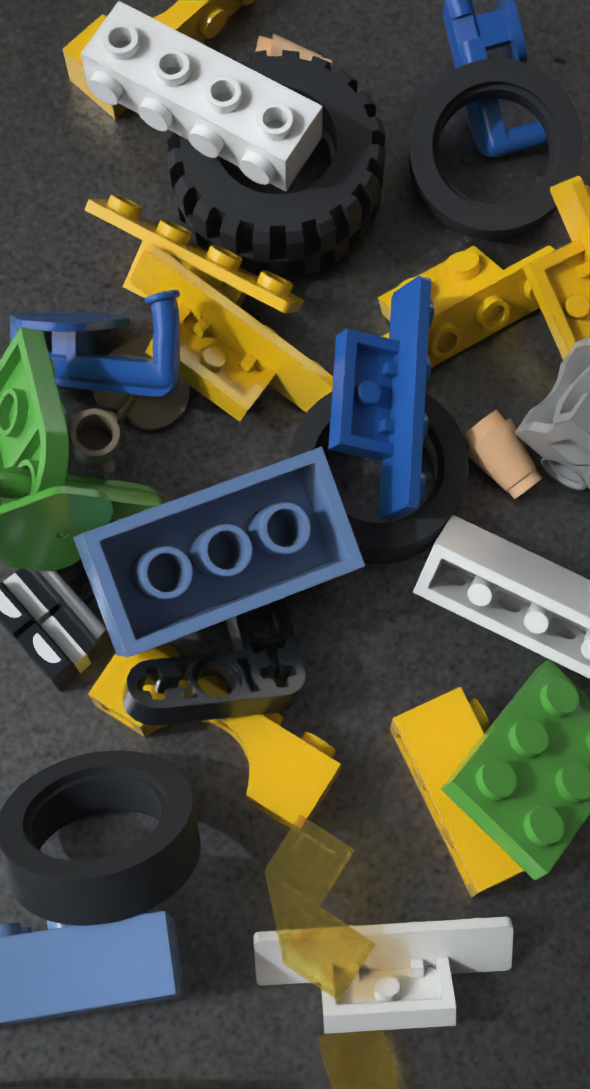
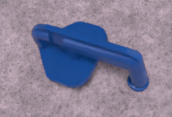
(469, 40)
(83, 370)

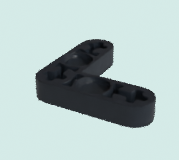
(241, 669)

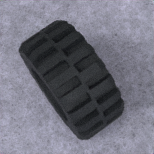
(301, 225)

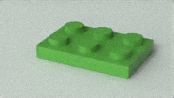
(531, 772)

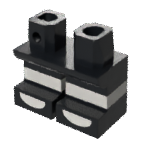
(53, 622)

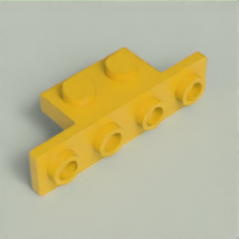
(214, 266)
(563, 276)
(471, 300)
(225, 348)

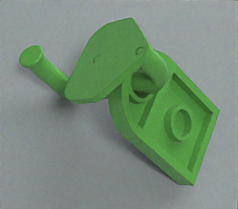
(37, 497)

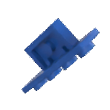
(382, 397)

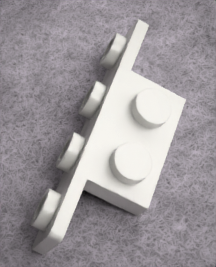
(405, 974)

